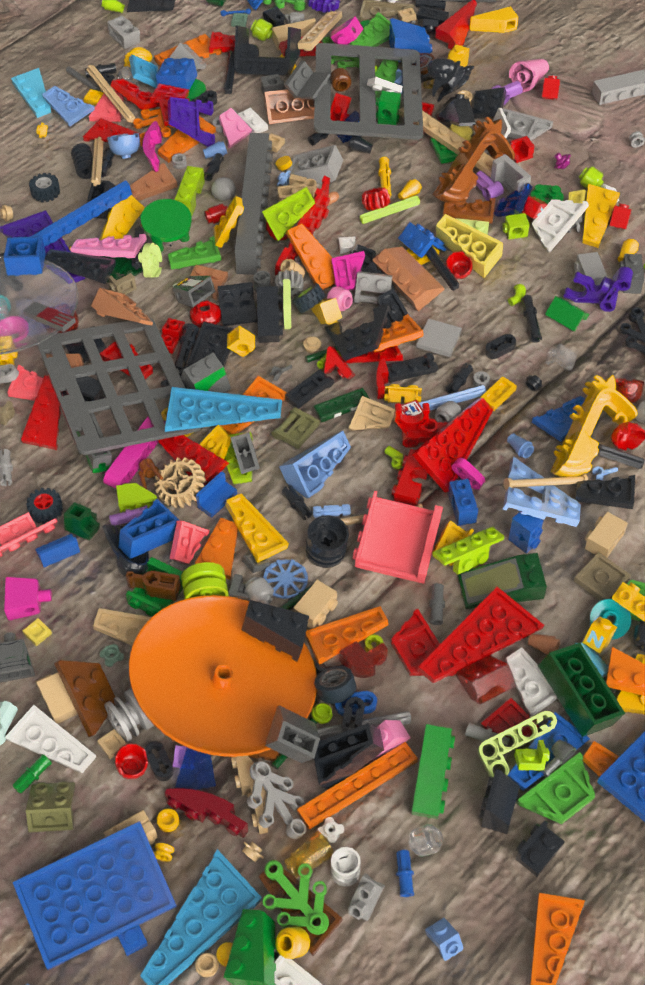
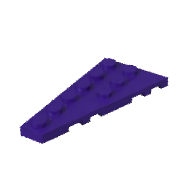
(31, 225)

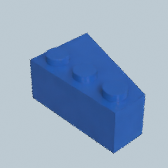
(148, 531)

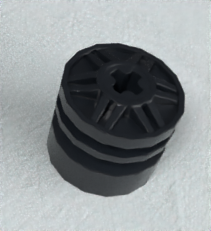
(326, 541)

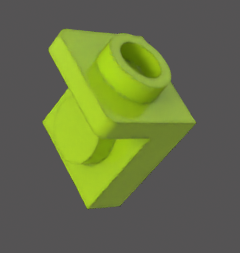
(532, 758)

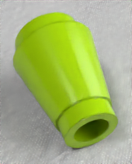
(113, 5)

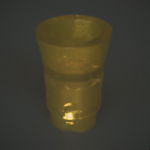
(312, 852)

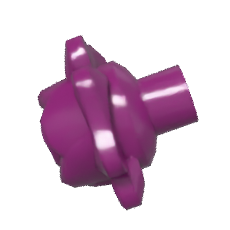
(562, 161)

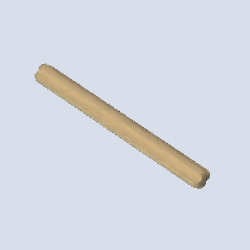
(110, 93)
(97, 161)

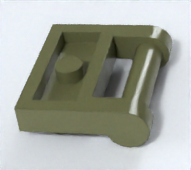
(299, 431)

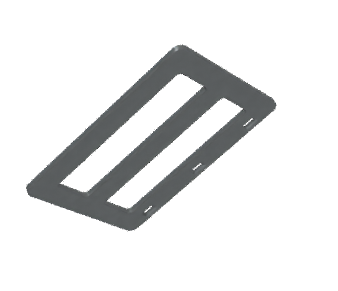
(367, 97)

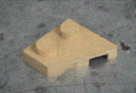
(371, 415)

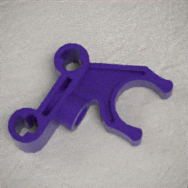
(603, 294)

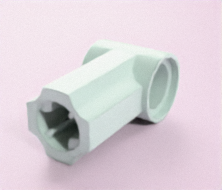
(7, 714)

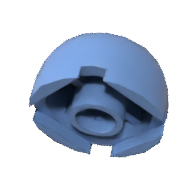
(124, 144)

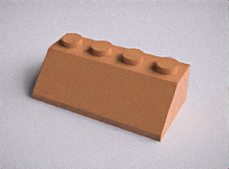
(283, 107)
(408, 276)

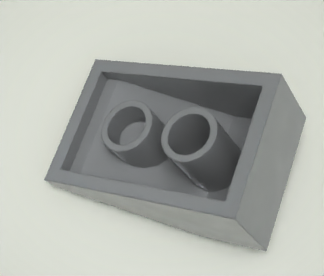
(317, 164)

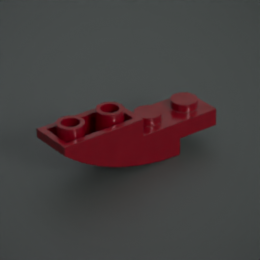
(201, 804)

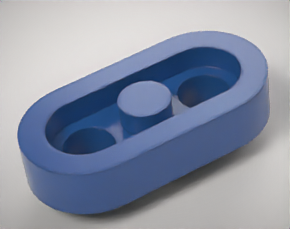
(366, 696)

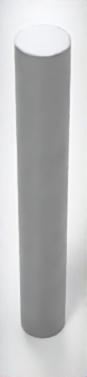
(84, 80)

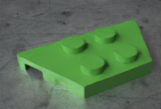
(561, 793)

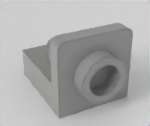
(294, 17)

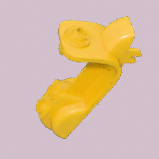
(578, 446)

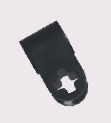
(274, 16)

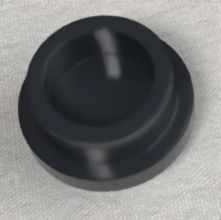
(533, 383)

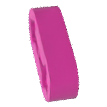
(468, 471)

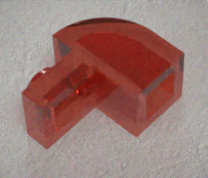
(362, 663)

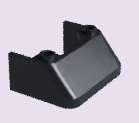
(248, 60)

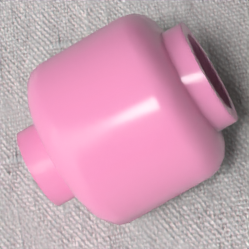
(343, 297)

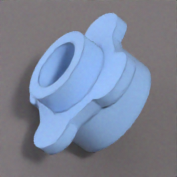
(283, 178)

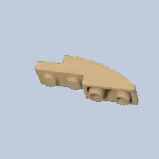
(245, 782)

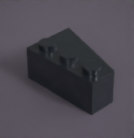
(269, 314)
(276, 626)
(346, 753)

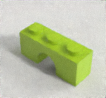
(190, 185)

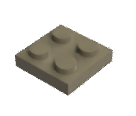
(601, 577)

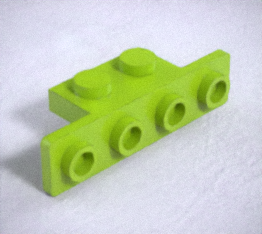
(469, 551)

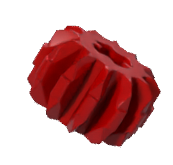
(375, 198)

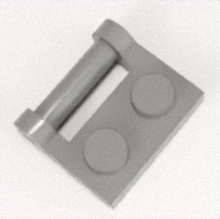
(371, 282)

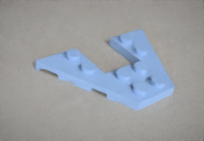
(554, 501)

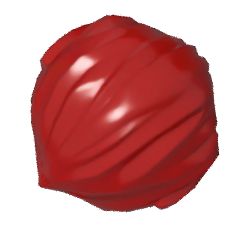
(628, 435)

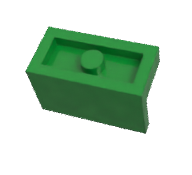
(566, 313)

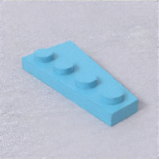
(31, 89)

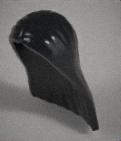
(124, 564)

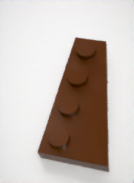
(275, 889)

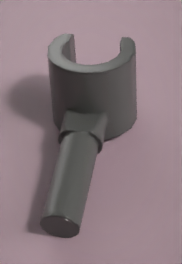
(276, 371)

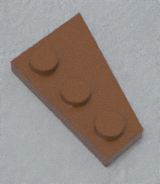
(472, 211)

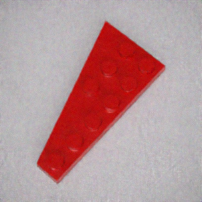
(311, 220)
(453, 442)
(488, 628)

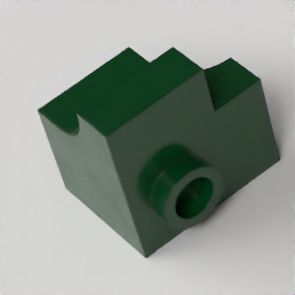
(81, 521)

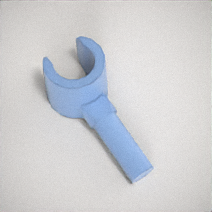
(601, 472)

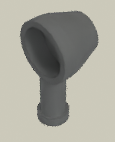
(563, 752)

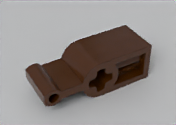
(156, 584)

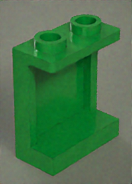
(152, 605)

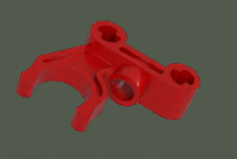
(416, 428)

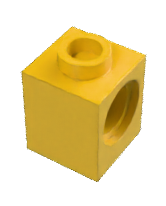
(241, 341)

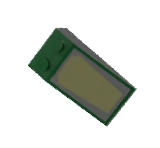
(517, 576)

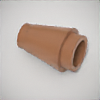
(544, 643)

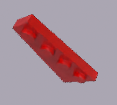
(182, 447)

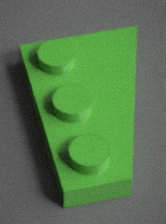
(199, 254)

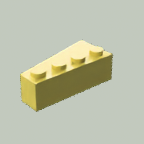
(475, 244)

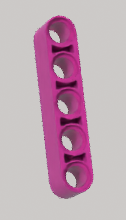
(128, 460)

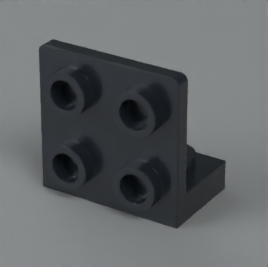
(237, 304)

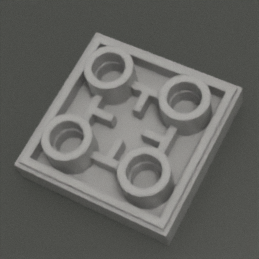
(439, 337)

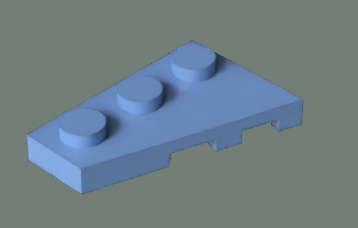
(66, 106)

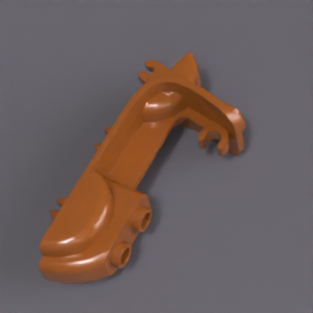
(460, 178)

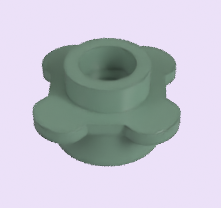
(109, 650)

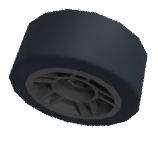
(335, 684)

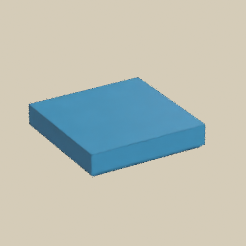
(143, 70)

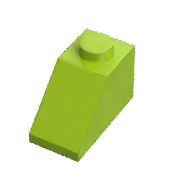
(134, 497)

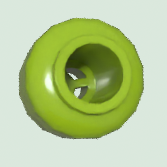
(261, 29)
(591, 176)

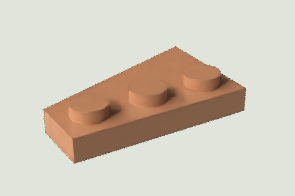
(153, 183)

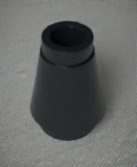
(359, 144)

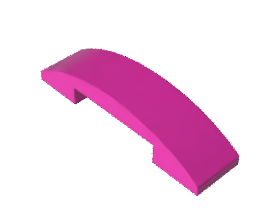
(152, 137)

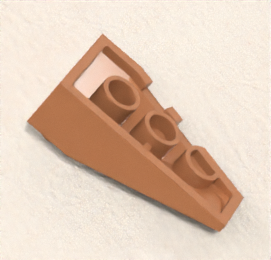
(119, 306)

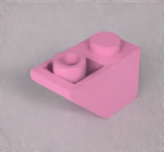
(392, 735)

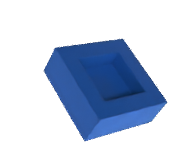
(133, 940)

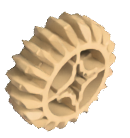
(184, 485)

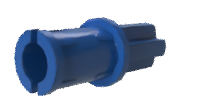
(405, 873)

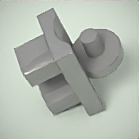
(365, 898)

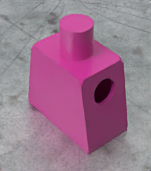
(344, 33)
(24, 597)

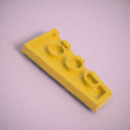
(598, 214)
(122, 218)
(255, 529)

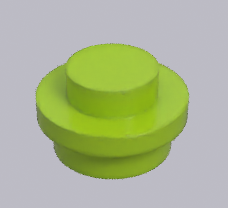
(322, 713)

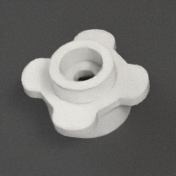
(332, 836)

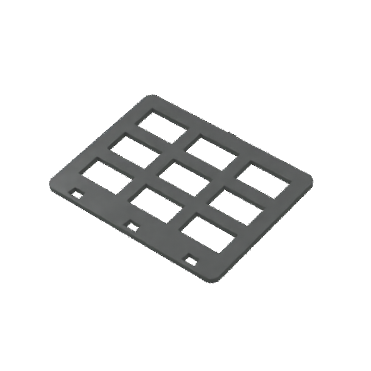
(78, 411)

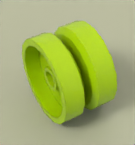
(204, 580)

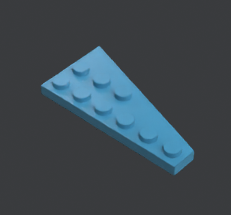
(205, 408)
(203, 919)

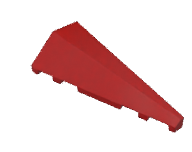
(457, 26)

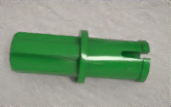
(32, 774)

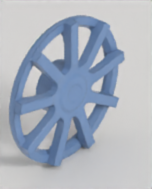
(286, 578)

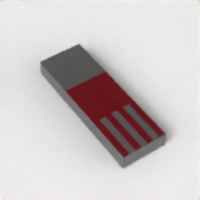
(49, 316)

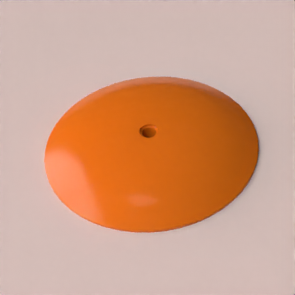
(179, 681)

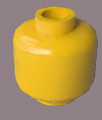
(292, 942)

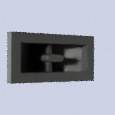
(245, 452)

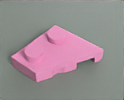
(233, 127)

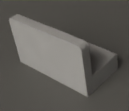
(185, 51)

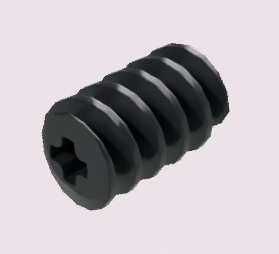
(82, 160)

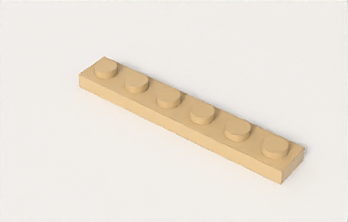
(319, 30)

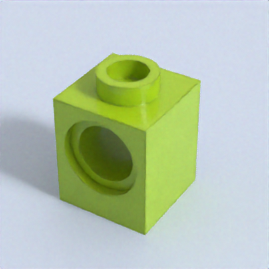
(516, 226)

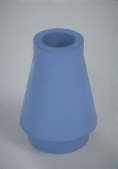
(218, 147)
(521, 446)

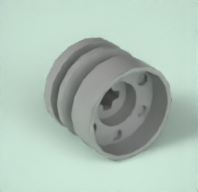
(127, 716)

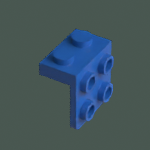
(420, 239)

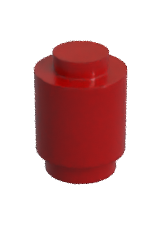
(214, 213)

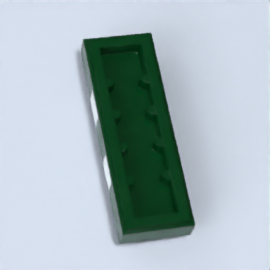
(339, 405)

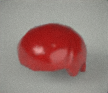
(459, 265)
(131, 761)

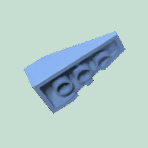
(312, 467)

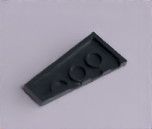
(84, 265)

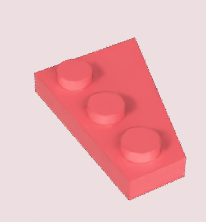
(106, 110)

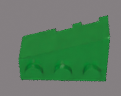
(252, 950)

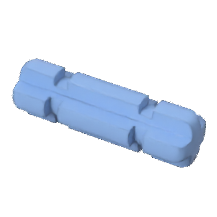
(333, 510)

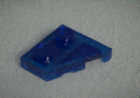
(513, 203)
(196, 771)

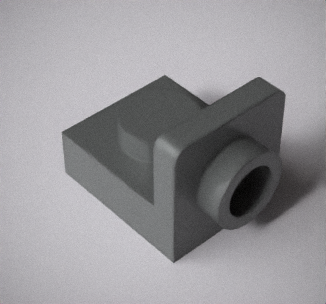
(237, 588)

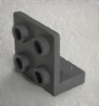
(305, 83)

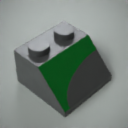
(206, 375)

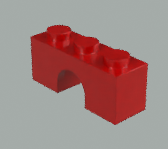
(408, 490)

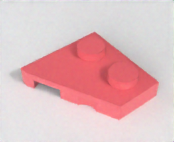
(186, 541)

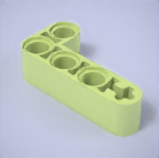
(518, 740)

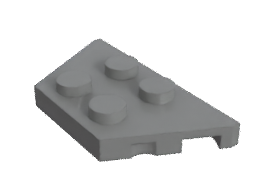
(526, 125)

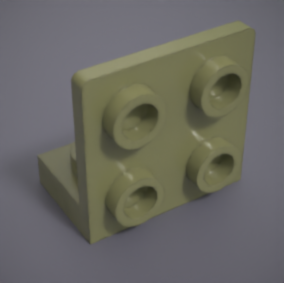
(50, 807)

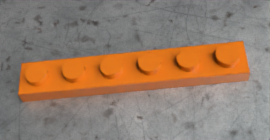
(357, 785)

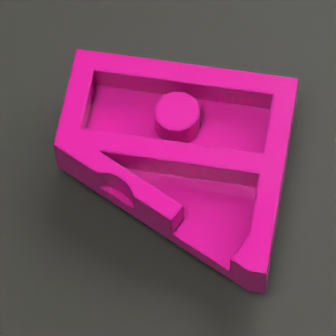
(346, 269)

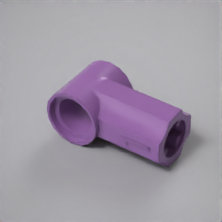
(511, 90)
(488, 187)

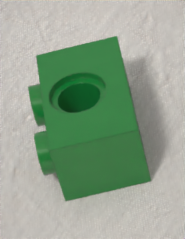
(388, 108)

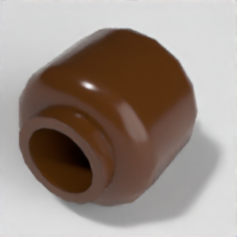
(340, 79)

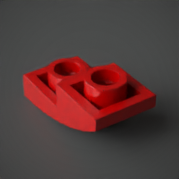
(171, 333)

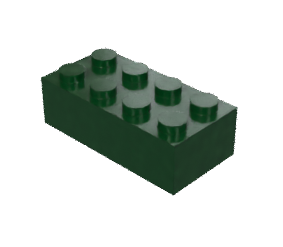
(581, 689)

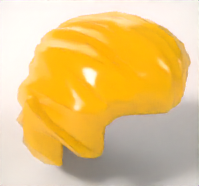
(139, 52)

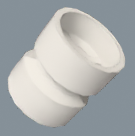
(345, 866)

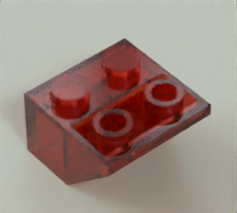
(486, 679)

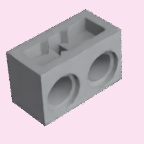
(123, 32)

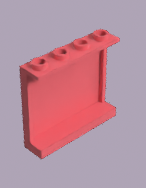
(397, 539)

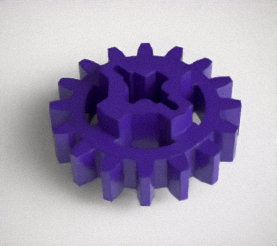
(324, 5)

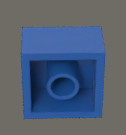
(177, 72)
(24, 255)

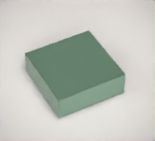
(239, 19)

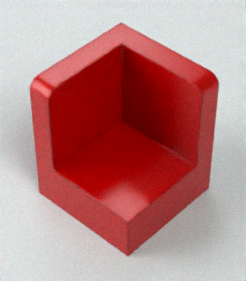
(522, 148)

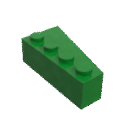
(431, 772)

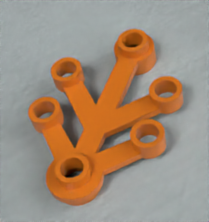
(146, 114)

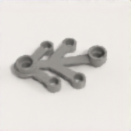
(262, 776)

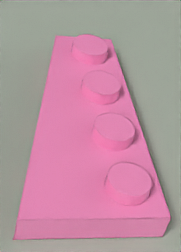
(112, 247)

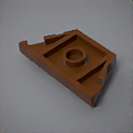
(87, 690)

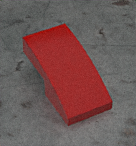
(381, 379)

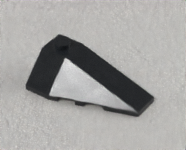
(457, 111)

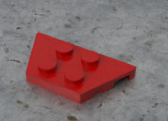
(414, 643)

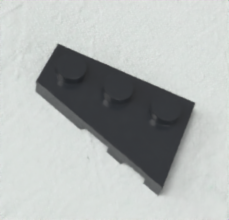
(609, 493)

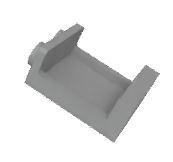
(509, 174)

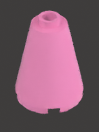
(528, 72)

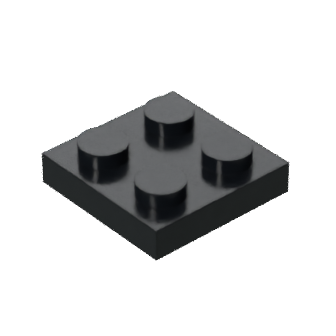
(487, 102)

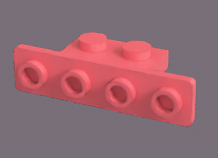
(22, 530)

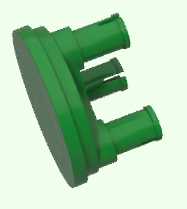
(166, 221)

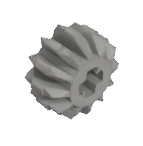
(295, 278)

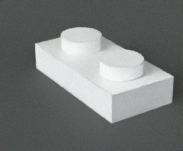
(382, 85)
(253, 120)

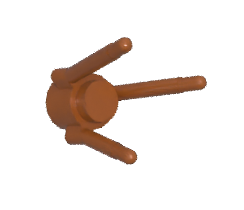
(148, 470)

